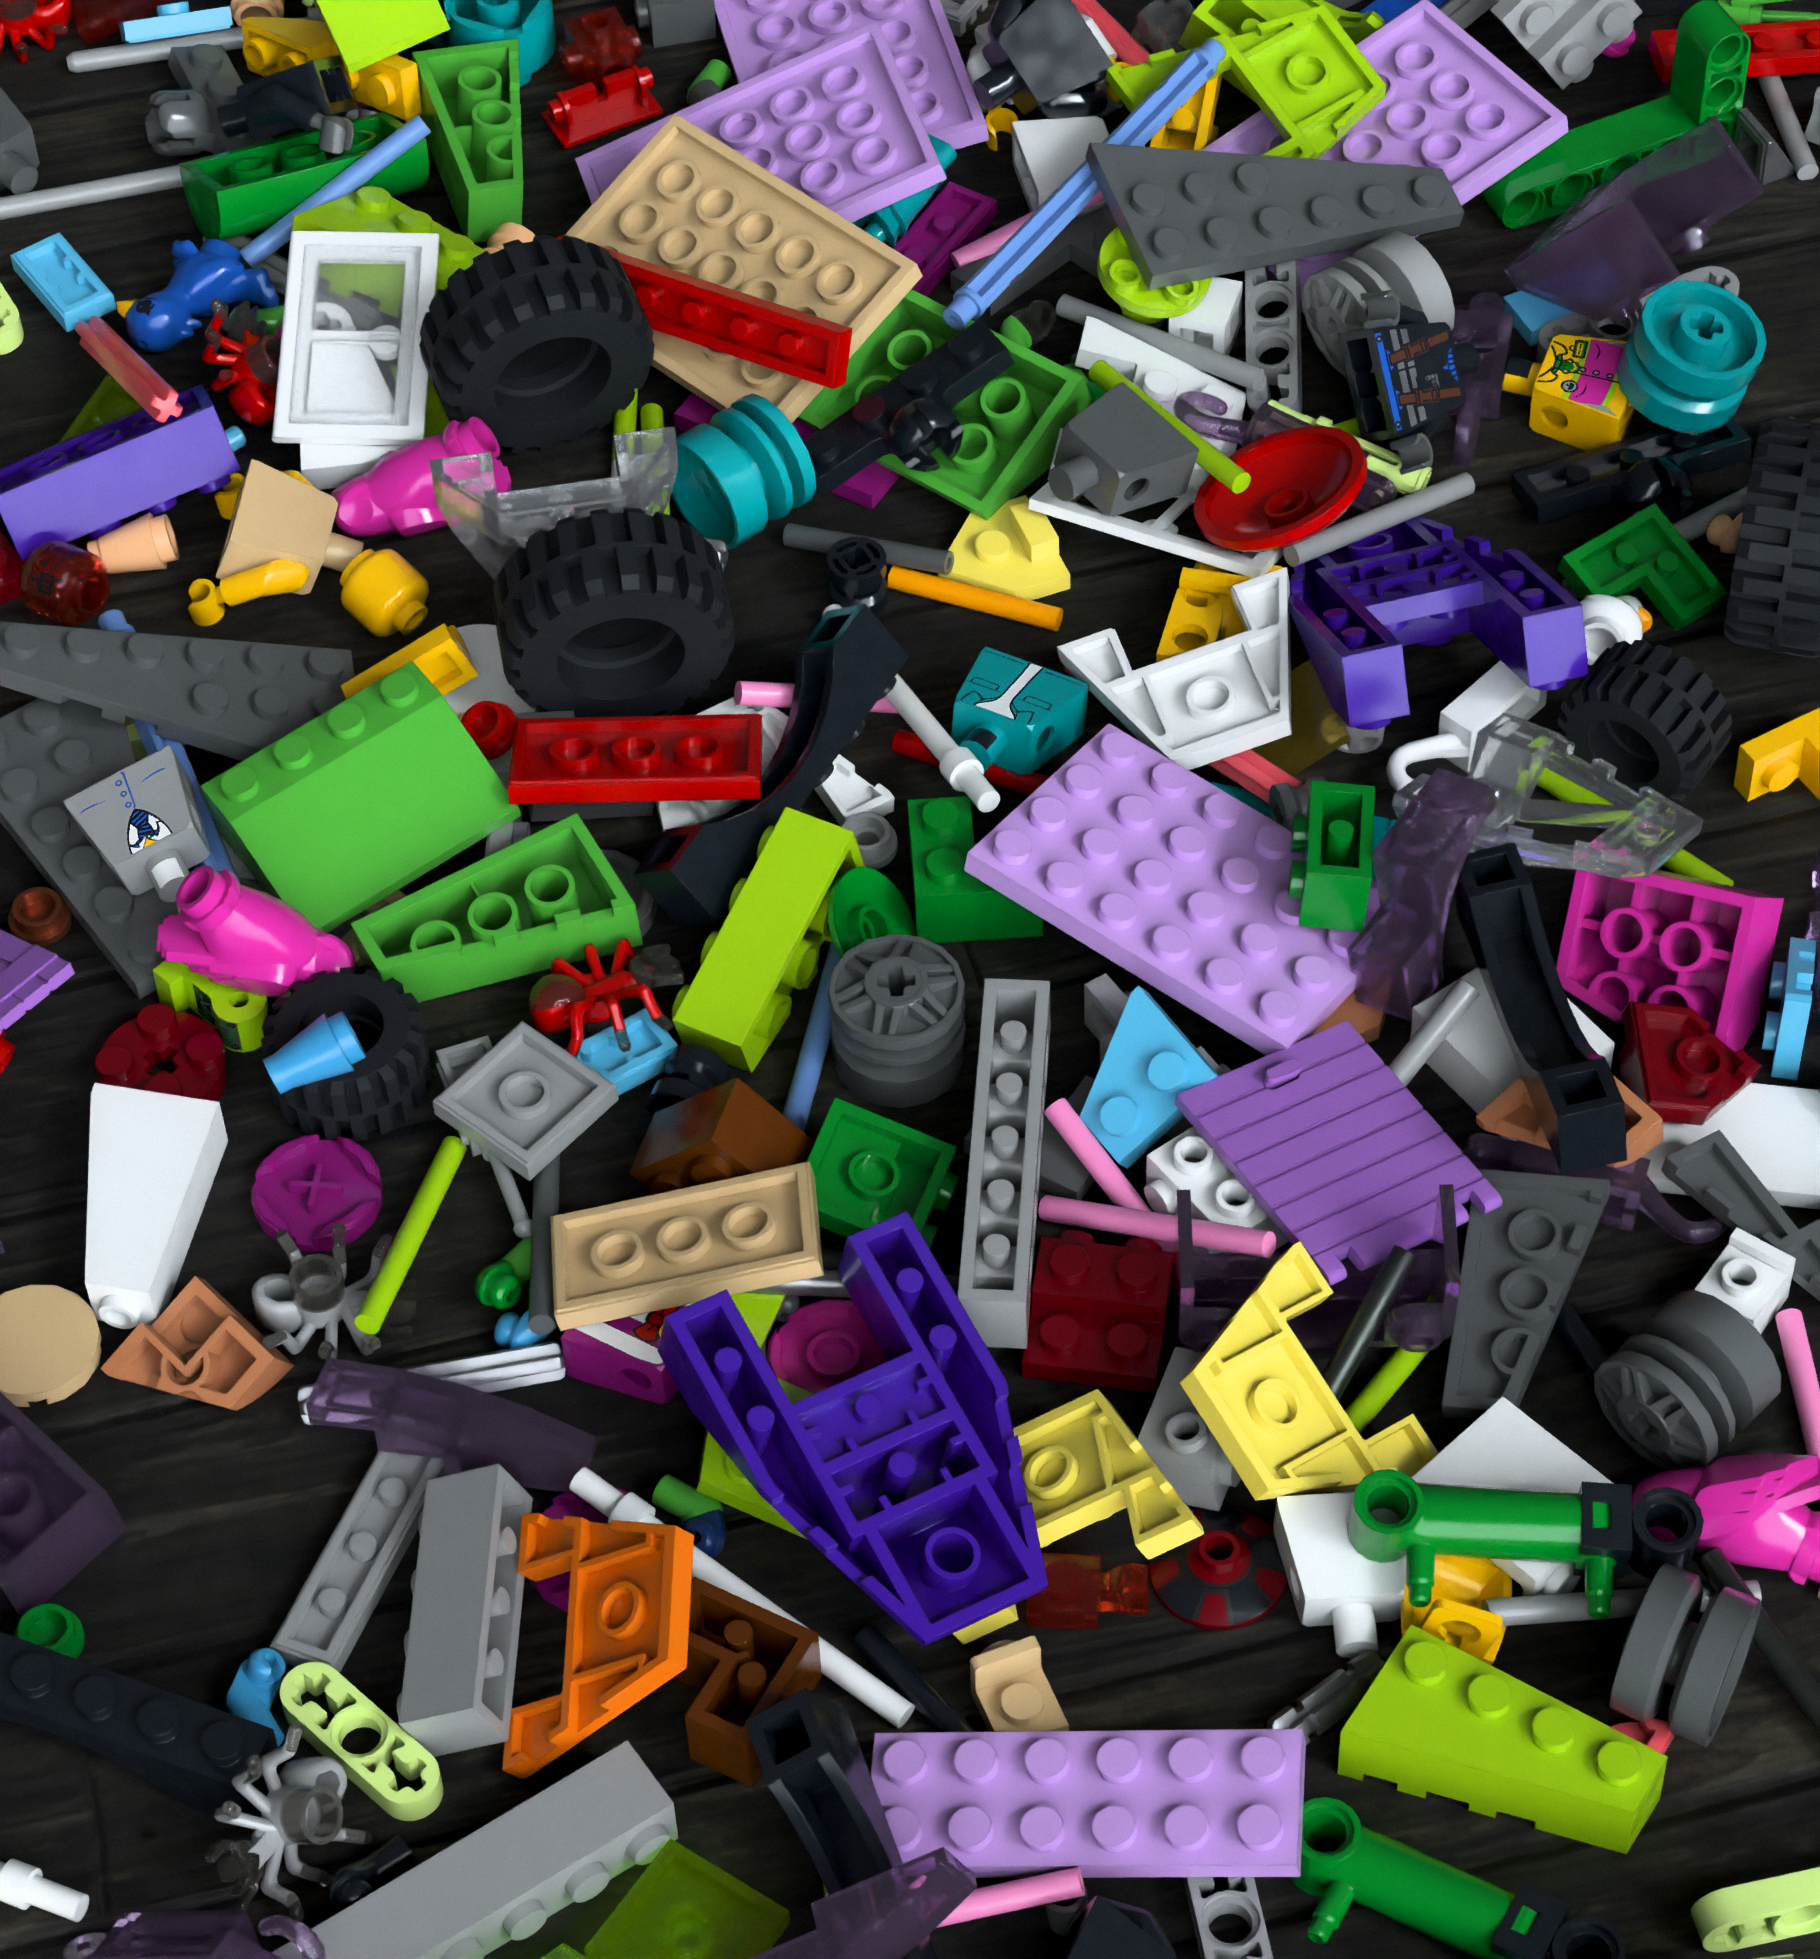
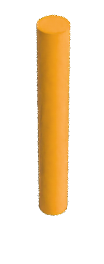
(975, 598)

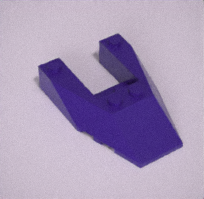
(1422, 589)
(892, 1472)

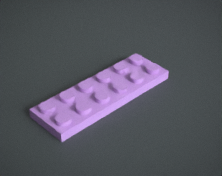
(1098, 1800)

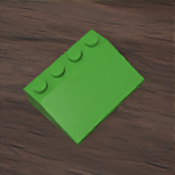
(1005, 423)
(360, 800)

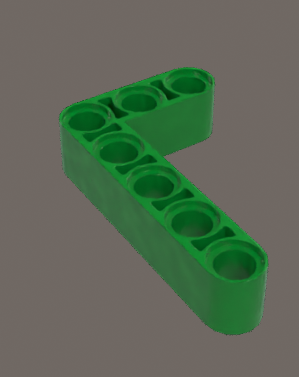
(1705, 82)

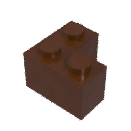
(717, 1138)
(741, 1665)

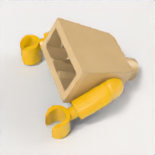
(273, 541)

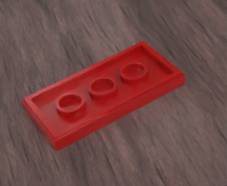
(636, 759)

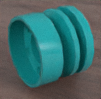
(741, 471)

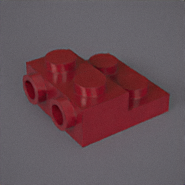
(1099, 1312)

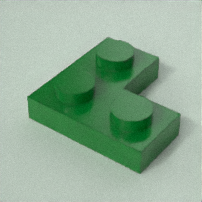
(1647, 555)

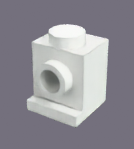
(1215, 319)
(1750, 1278)

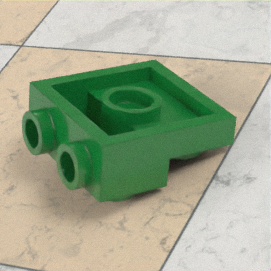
(877, 1170)

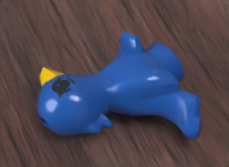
(214, 271)

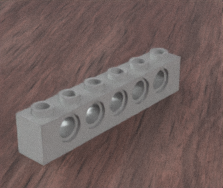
(1005, 1160)

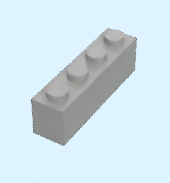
(464, 1612)

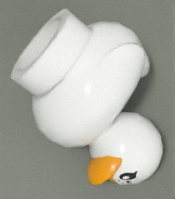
(1612, 621)

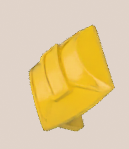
(1457, 1606)

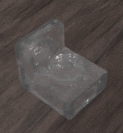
(1163, 24)

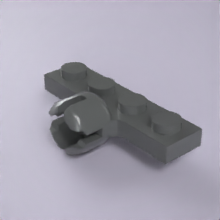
(189, 116)

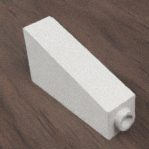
(145, 1196)

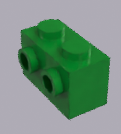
(1336, 856)

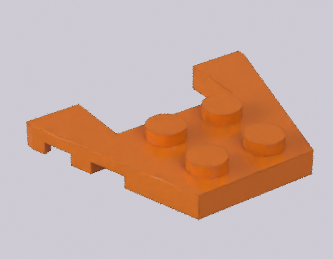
(622, 1626)

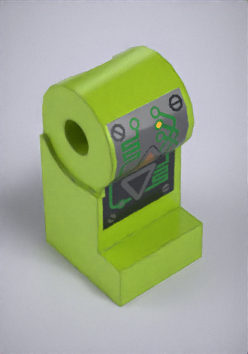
(231, 1011)

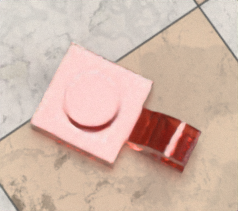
(1081, 1590)

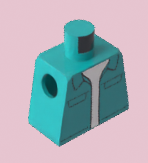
(1017, 712)

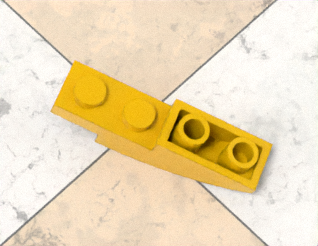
(283, 43)

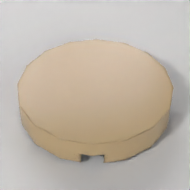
(46, 1344)

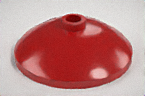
(1295, 490)

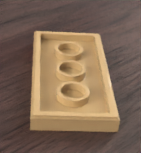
(685, 1246)

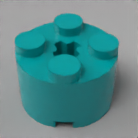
(504, 20)

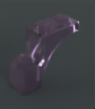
(1416, 875)

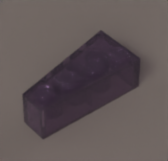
(49, 1513)

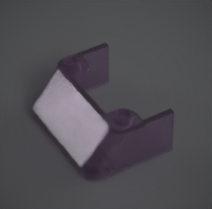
(1621, 233)
(1421, 1317)

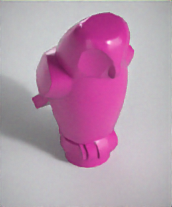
(400, 486)
(246, 936)
(1752, 1510)

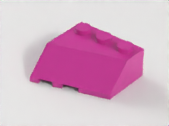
(1672, 946)

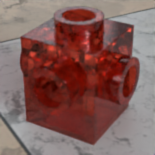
(597, 43)

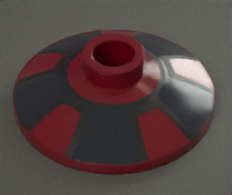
(1224, 1591)

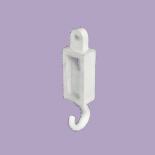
(1461, 720)

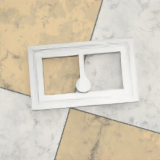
(1157, 533)

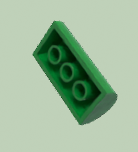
(263, 182)

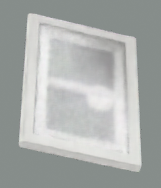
(354, 338)

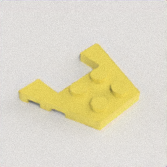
(1276, 1408)
(1083, 1469)

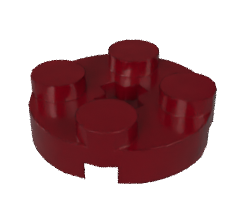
(159, 1037)

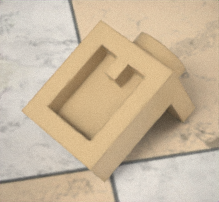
(1013, 1688)

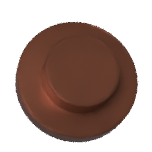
(39, 916)

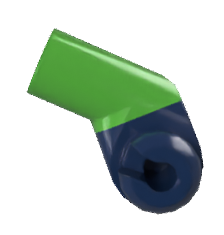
(698, 1513)

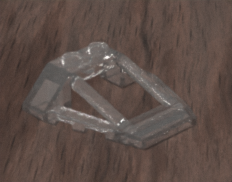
(475, 510)
(1511, 756)

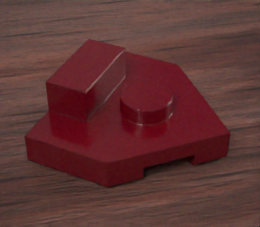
(1679, 1063)

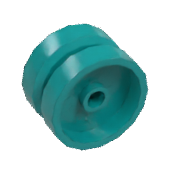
(1691, 356)

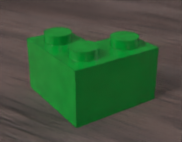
(946, 898)

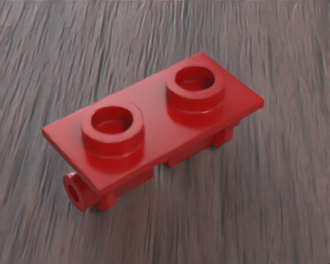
(585, 114)

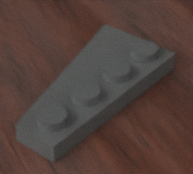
(1515, 1284)

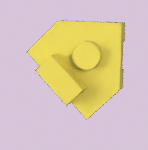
(1010, 553)

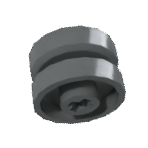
(1673, 1650)

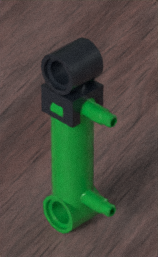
(1582, 1529)
(1435, 1896)

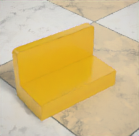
(438, 654)

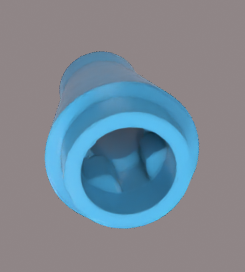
(317, 1053)

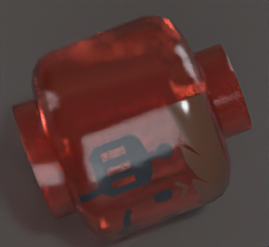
(64, 583)

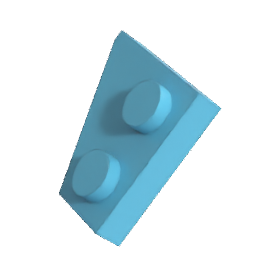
(1787, 1028)
(1140, 1080)

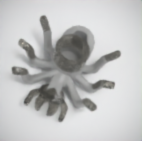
(316, 1298)
(298, 1810)

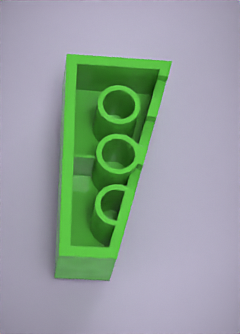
(475, 130)
(502, 916)

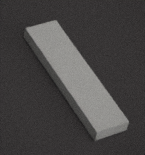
(357, 1561)

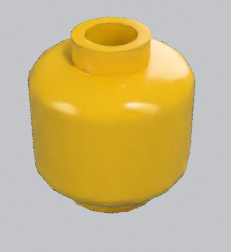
(384, 592)

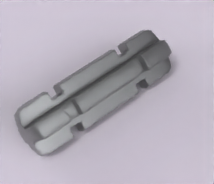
(1330, 1698)

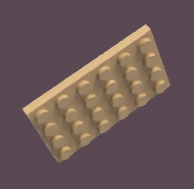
(737, 225)

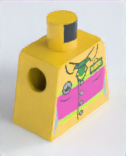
(1574, 391)

